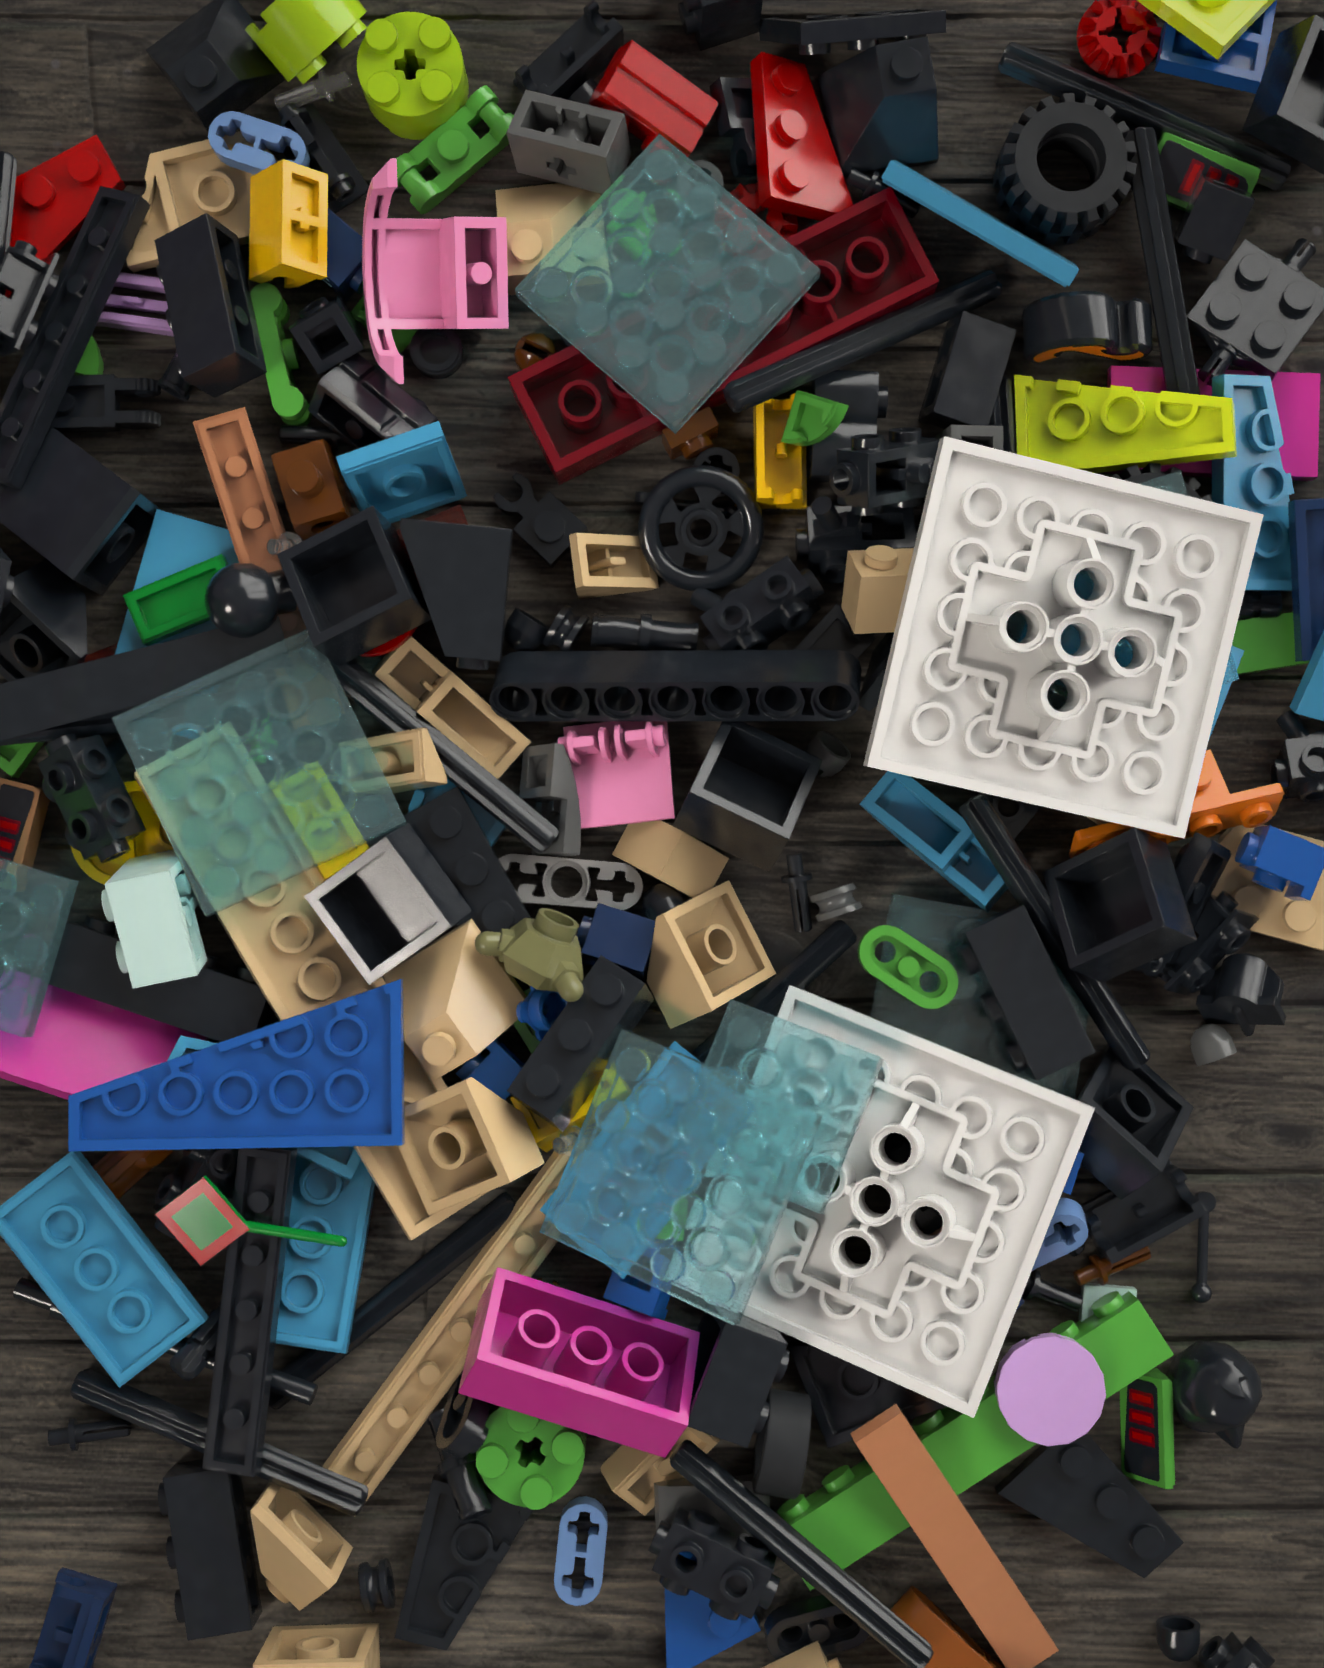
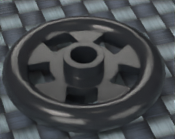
(744, 521)

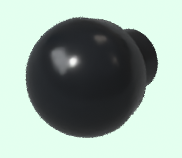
(247, 599)

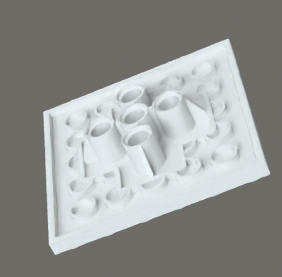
(974, 704)
(982, 1155)

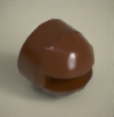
(540, 341)

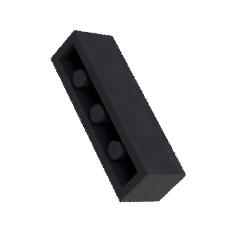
(209, 1004)

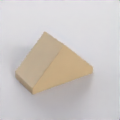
(609, 565)
(671, 856)

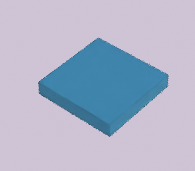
(403, 473)

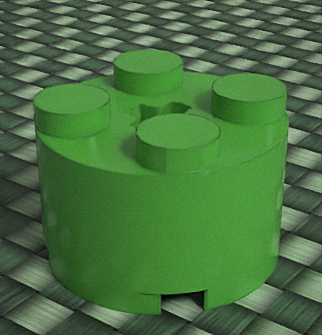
(525, 1476)

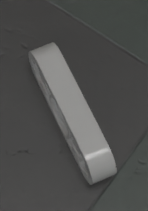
(607, 872)

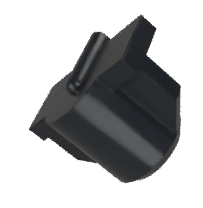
(1243, 994)

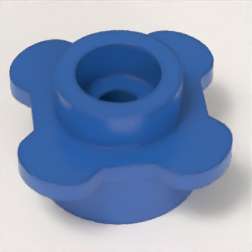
(540, 1010)

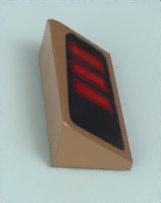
(21, 820)

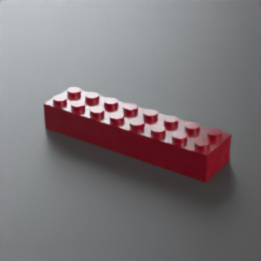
(867, 270)

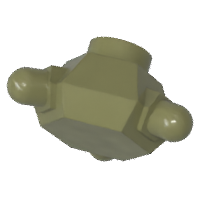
(540, 952)

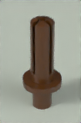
(1101, 1268)

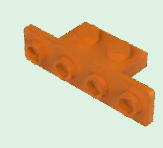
(1211, 810)

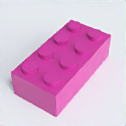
(581, 1363)

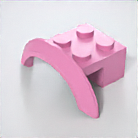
(428, 272)

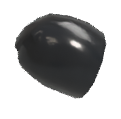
(1215, 1390)

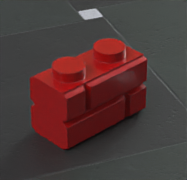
(653, 98)

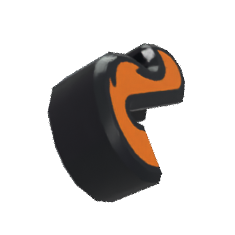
(1087, 325)

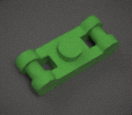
(454, 151)
(279, 355)

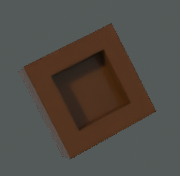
(693, 436)

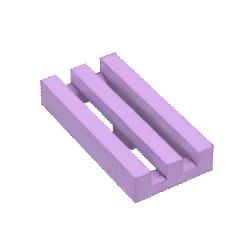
(133, 322)

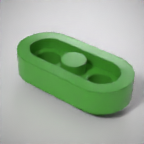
(907, 965)

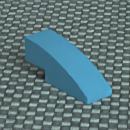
(935, 836)

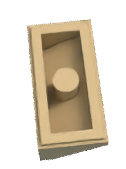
(408, 760)
(634, 1472)

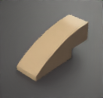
(451, 706)

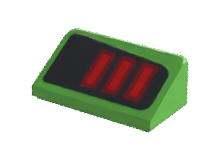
(1185, 163)
(1148, 1430)

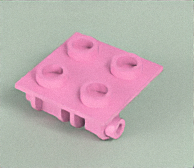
(621, 771)

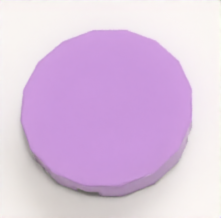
(1050, 1389)

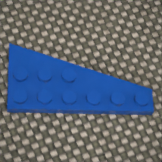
(289, 1085)

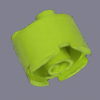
(302, 30)
(408, 46)

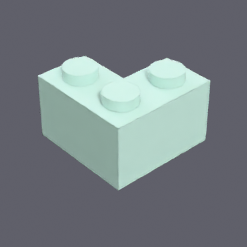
(154, 920)

